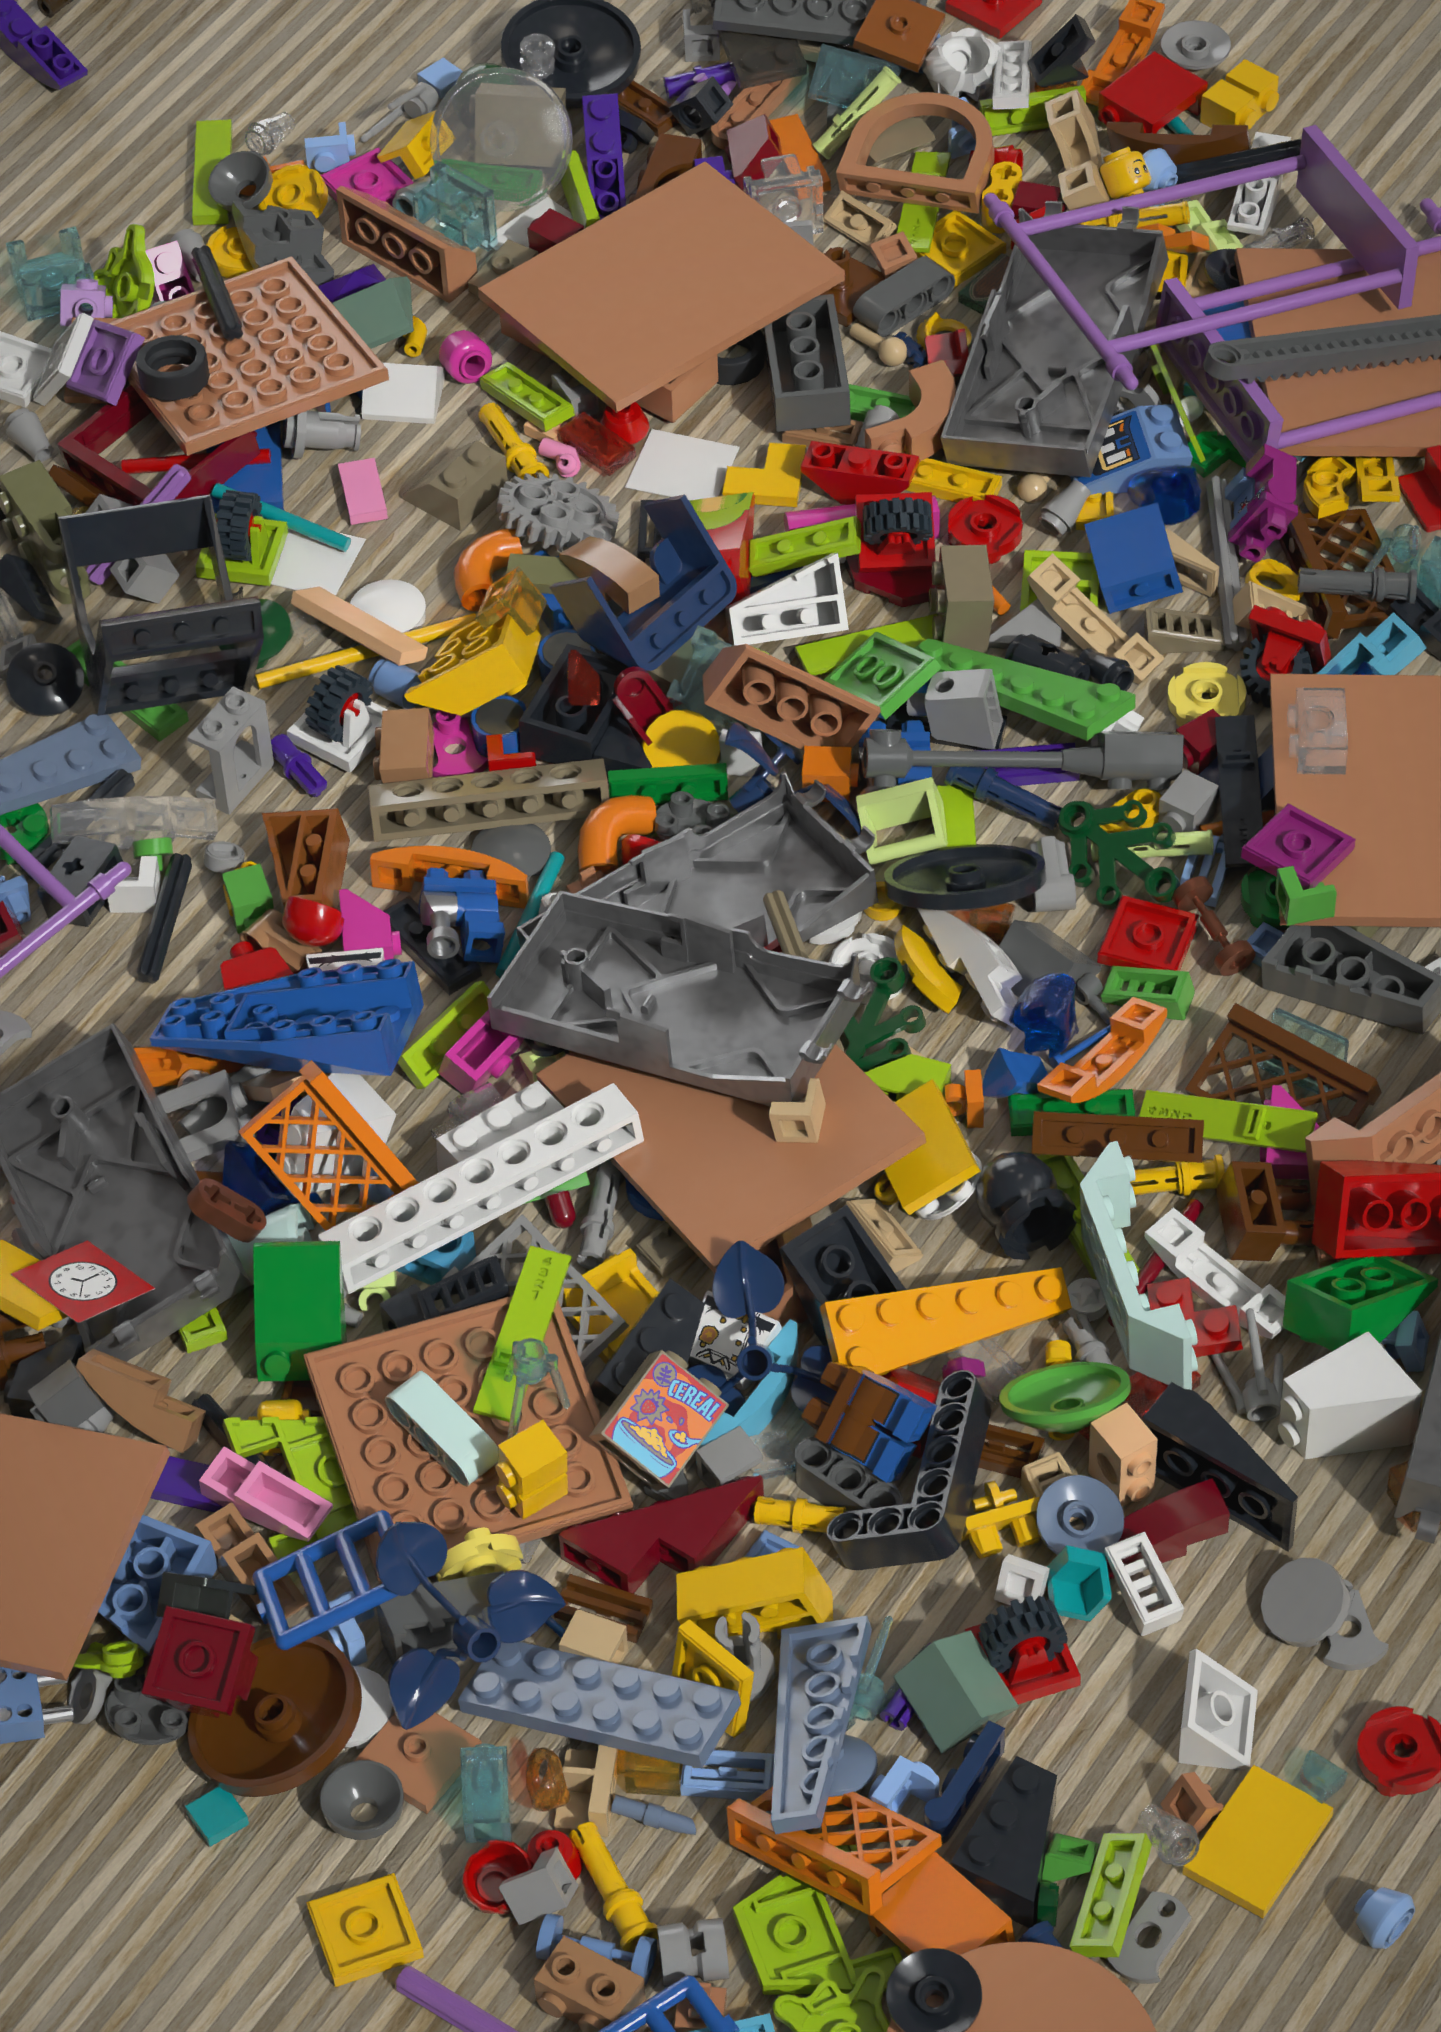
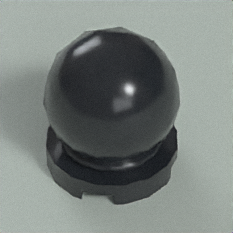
(1024, 1204)

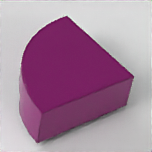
(963, 1363)

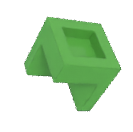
(248, 895)
(1300, 904)

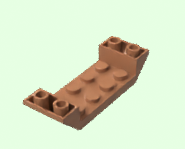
(1401, 1134)

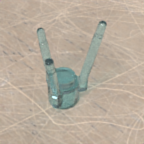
(1402, 545)
(530, 1365)
(870, 1696)

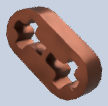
(226, 1210)

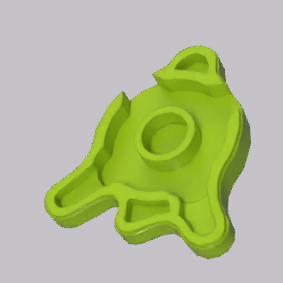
(128, 274)
(836, 2011)

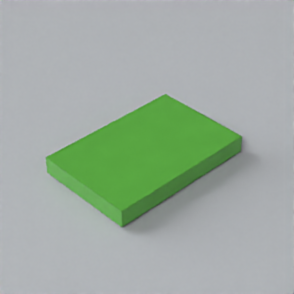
(884, 672)

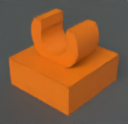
(967, 1098)

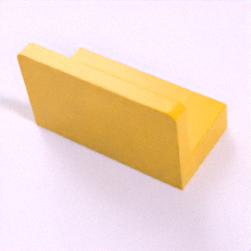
(412, 145)

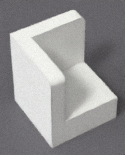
(140, 892)

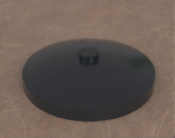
(592, 40)
(965, 877)

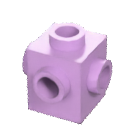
(84, 292)

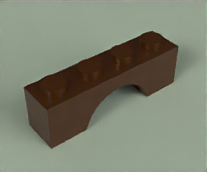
(666, 161)

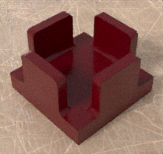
(201, 1663)

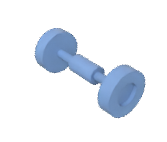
(642, 1959)

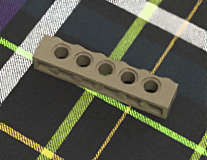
(487, 799)

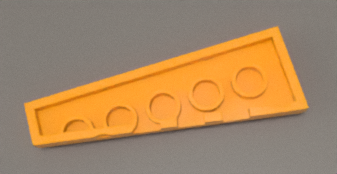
(928, 1321)

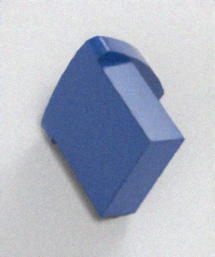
(1012, 1073)

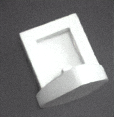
(737, 761)

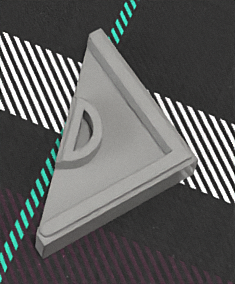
(1029, 621)

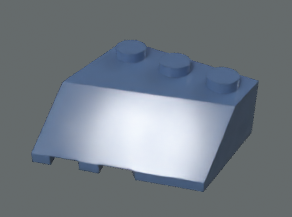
(136, 1586)

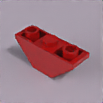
(857, 471)

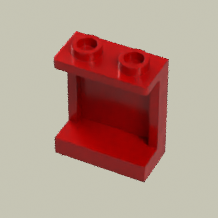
(1152, 94)

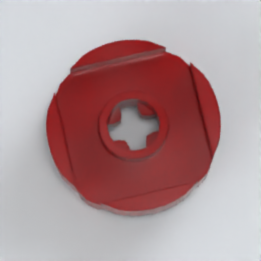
(994, 510)
(1393, 1773)

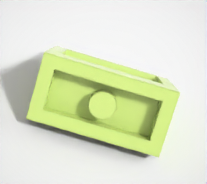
(900, 806)

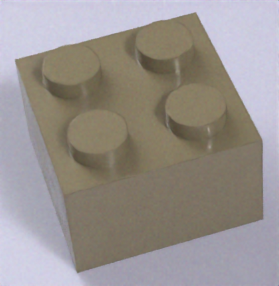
(962, 597)

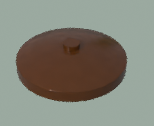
(288, 1728)

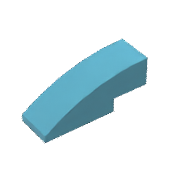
(1386, 649)

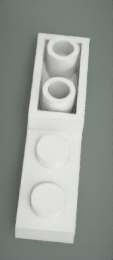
(1256, 199)
(977, 958)

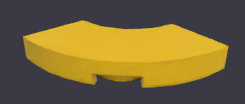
(1325, 486)
(926, 969)

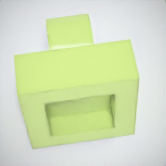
(379, 1287)

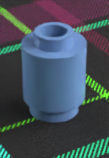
(393, 681)

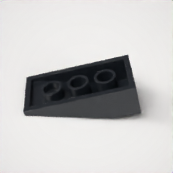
(1201, 1446)

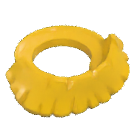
(936, 324)
(1278, 573)

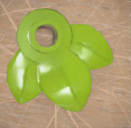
(117, 1659)

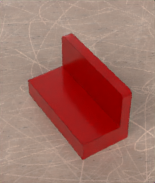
(1423, 490)

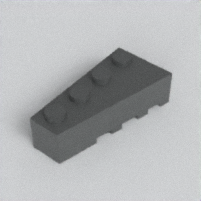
(1353, 976)

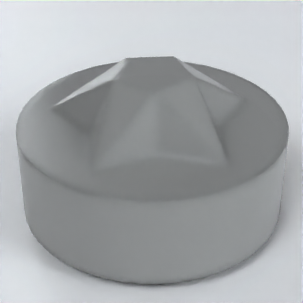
(223, 856)

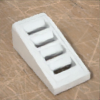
(1137, 1606)

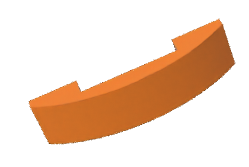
(1128, 48)
(403, 866)
(1112, 1058)

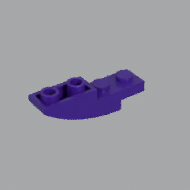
(37, 48)
(604, 152)

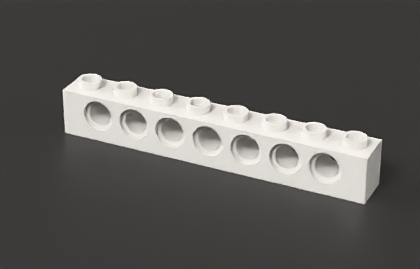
(485, 1186)

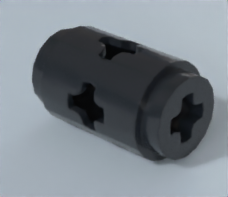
(1041, 654)

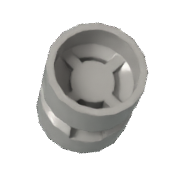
(675, 1951)

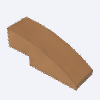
(614, 571)
(142, 1399)
(242, 1553)

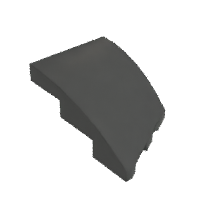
(283, 234)

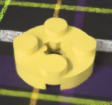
(1205, 677)
(481, 1555)

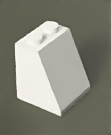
(367, 1104)
(1349, 1402)

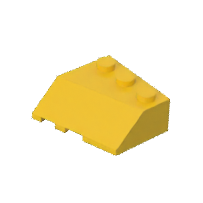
(477, 667)

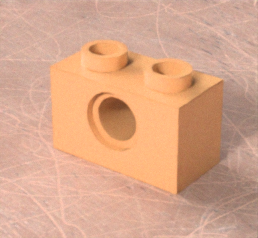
(1123, 1454)

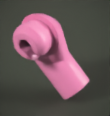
(565, 456)

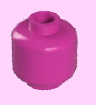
(465, 356)

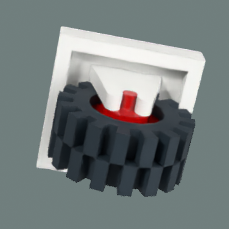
(339, 720)

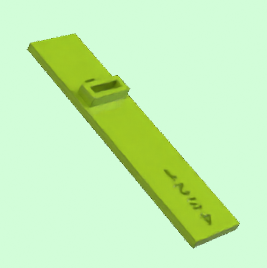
(918, 220)
(1166, 385)
(829, 653)
(1235, 1120)
(526, 1318)

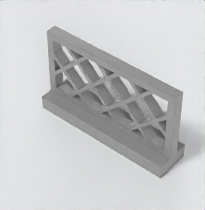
(596, 1342)

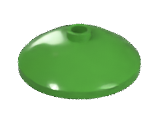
(1065, 1395)

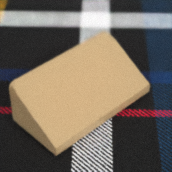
(858, 221)
(885, 1233)

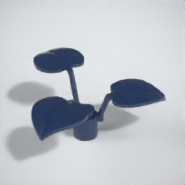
(759, 787)
(750, 1284)
(517, 1609)

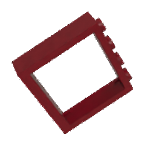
(83, 445)

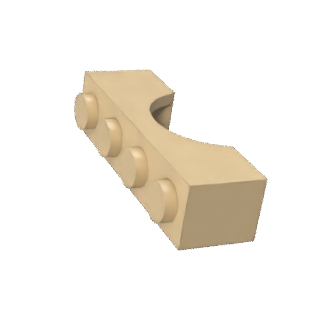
(1080, 150)

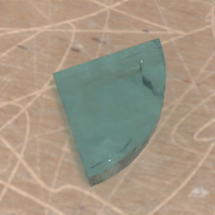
(1321, 1776)

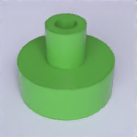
(153, 847)

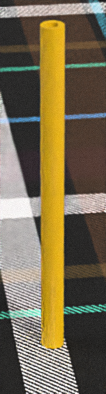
(355, 654)

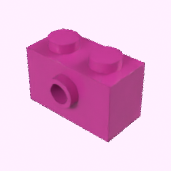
(479, 1055)

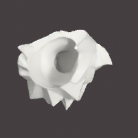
(961, 63)

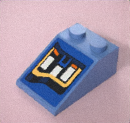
(1137, 443)

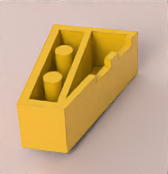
(774, 1588)

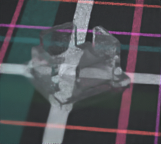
(788, 190)

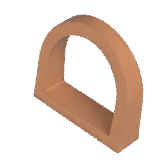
(911, 187)

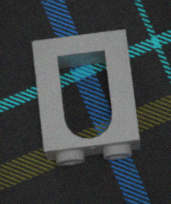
(238, 766)
(215, 1137)

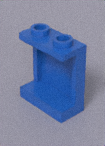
(1133, 558)

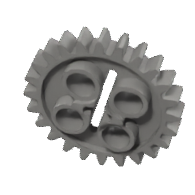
(556, 511)

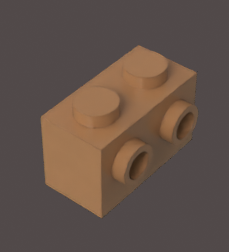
(404, 746)
(586, 1987)

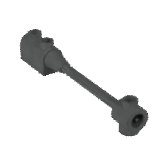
(1117, 758)

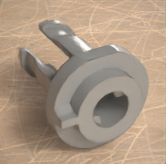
(321, 431)
(749, 1651)

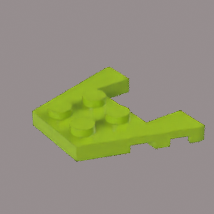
(309, 1463)
(797, 1939)

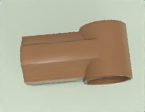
(270, 932)

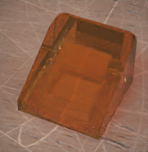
(993, 920)

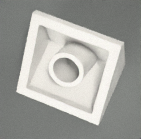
(407, 396)
(1216, 1716)

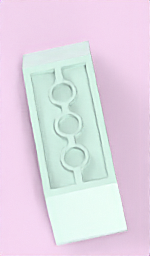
(1152, 1340)

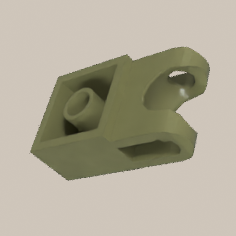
(32, 513)

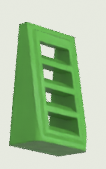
(1175, 987)

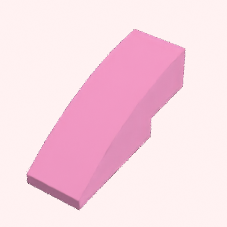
(264, 1495)

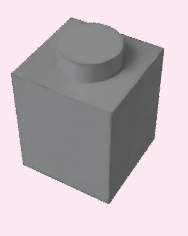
(1188, 802)

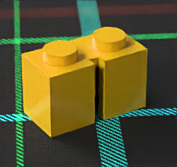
(1245, 102)
(531, 1470)

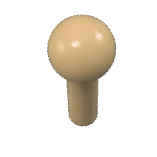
(891, 350)
(1033, 487)

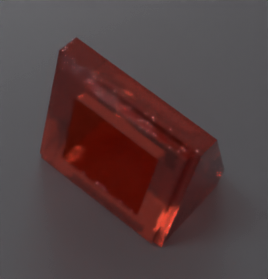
(582, 681)

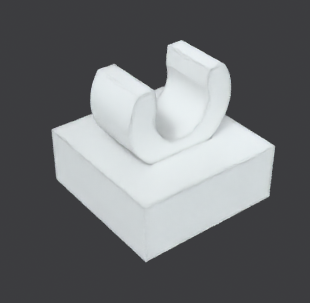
(1020, 1579)

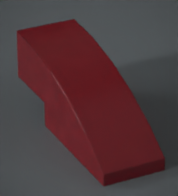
(1178, 1521)

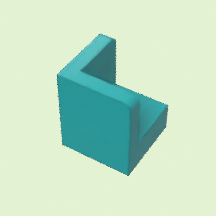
(1079, 1583)

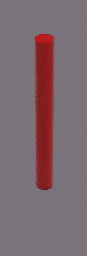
(164, 463)

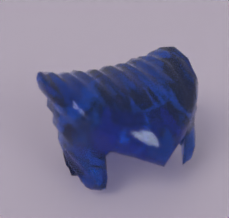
(1174, 489)
(1047, 1014)

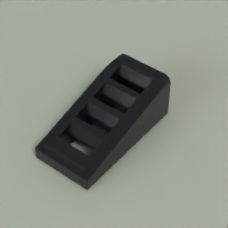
(25, 587)
(472, 1277)

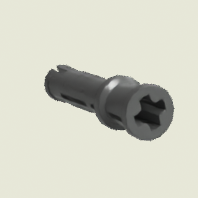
(1376, 584)

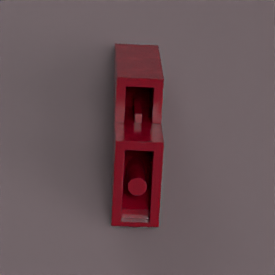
(674, 1532)

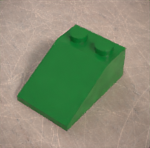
(1354, 1298)
(296, 1305)

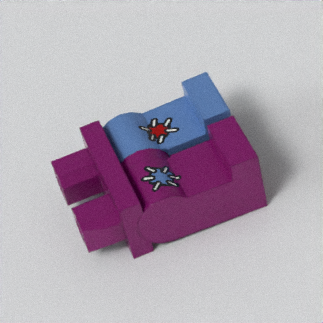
(1262, 501)

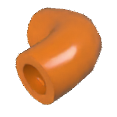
(480, 561)
(608, 824)

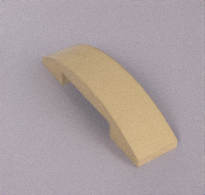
(1085, 622)

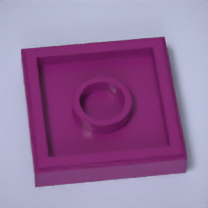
(1300, 842)

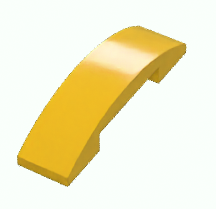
(1376, 479)

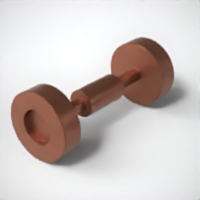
(1234, 956)

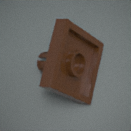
(857, 281)

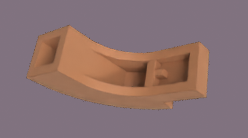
(920, 432)

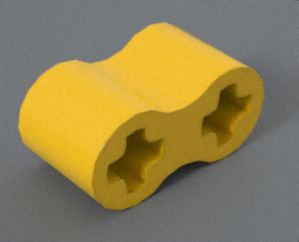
(1004, 184)

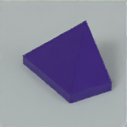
(352, 283)

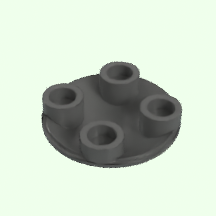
(686, 812)
(518, 845)
(140, 1717)

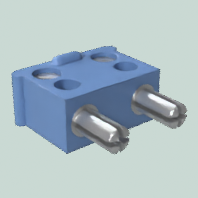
(21, 1706)

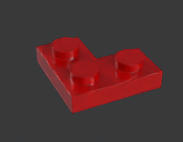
(1216, 1328)

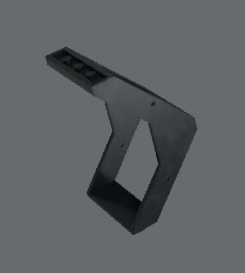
(149, 532)

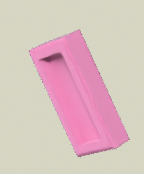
(362, 491)

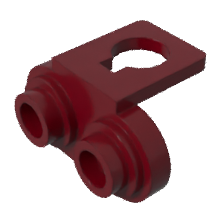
(640, 699)

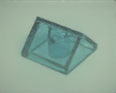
(844, 75)

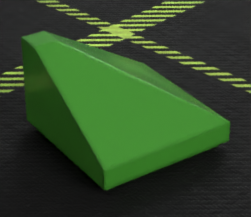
(1068, 1857)

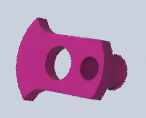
(455, 730)

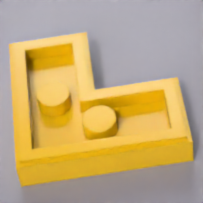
(777, 483)

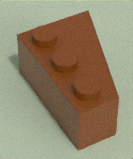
(308, 853)

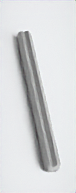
(1226, 558)

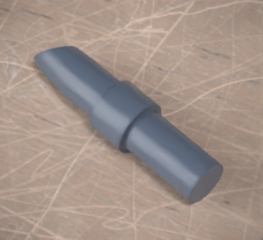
(653, 1815)

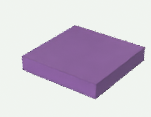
(105, 362)

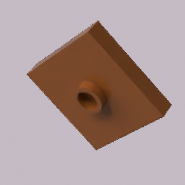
(899, 32)

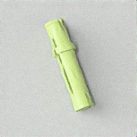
(845, 123)
(1185, 844)

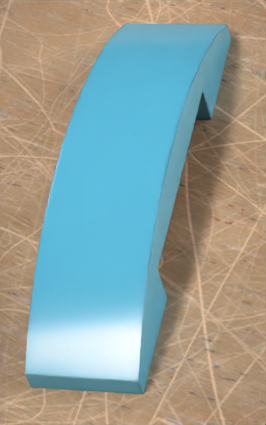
(769, 1394)

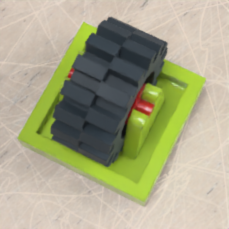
(247, 540)

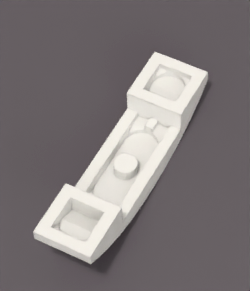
(1211, 1276)

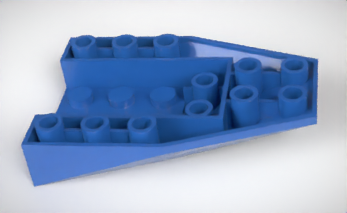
(337, 1018)

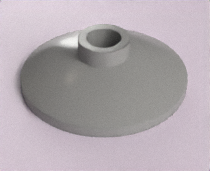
(1196, 44)

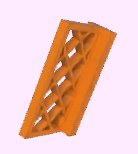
(349, 1125)
(820, 1863)

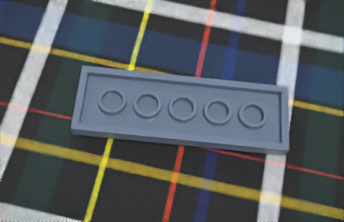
(601, 1703)

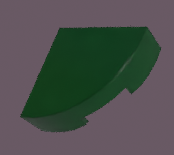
(1048, 1902)

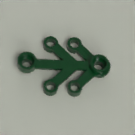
(1114, 848)
(887, 979)

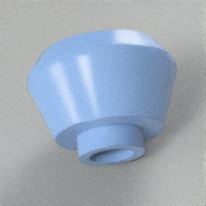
(1161, 169)
(1383, 1916)

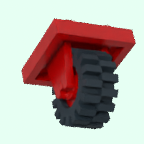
(896, 532)
(1281, 647)
(1028, 1649)

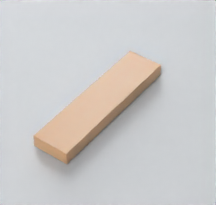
(359, 626)

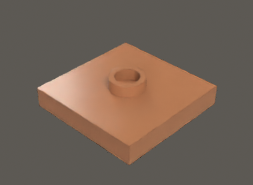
(422, 1757)

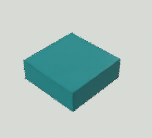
(216, 1815)

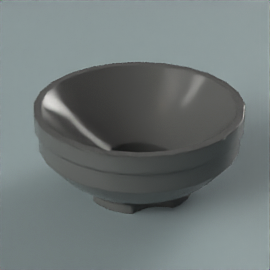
(237, 172)
(357, 1784)

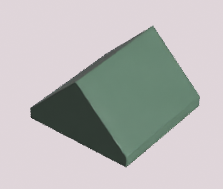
(379, 311)
(954, 1690)

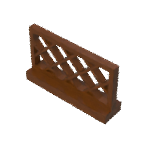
(1304, 551)
(1292, 1052)
(1137, 1136)

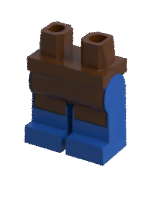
(869, 1419)

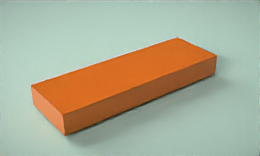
(796, 141)

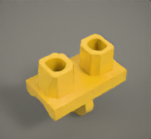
(983, 1527)

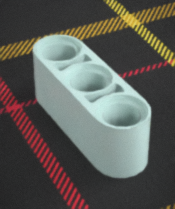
(443, 1428)

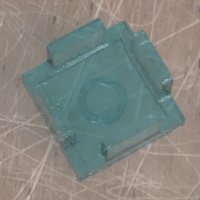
(459, 206)

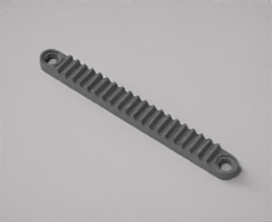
(1325, 349)

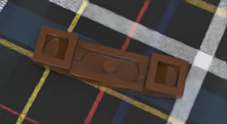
(1179, 147)

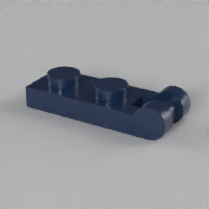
(964, 1784)

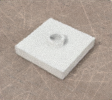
(63, 359)

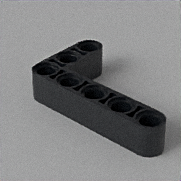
(936, 1517)

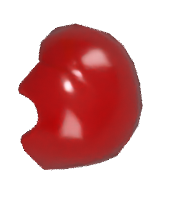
(311, 922)
(488, 1869)

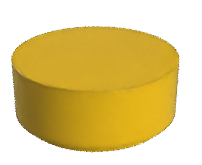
(885, 908)

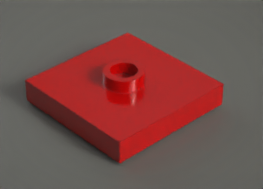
(992, 16)
(1147, 936)

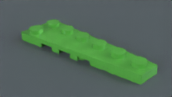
(1040, 694)

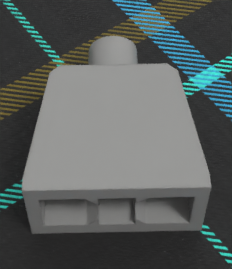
(961, 707)

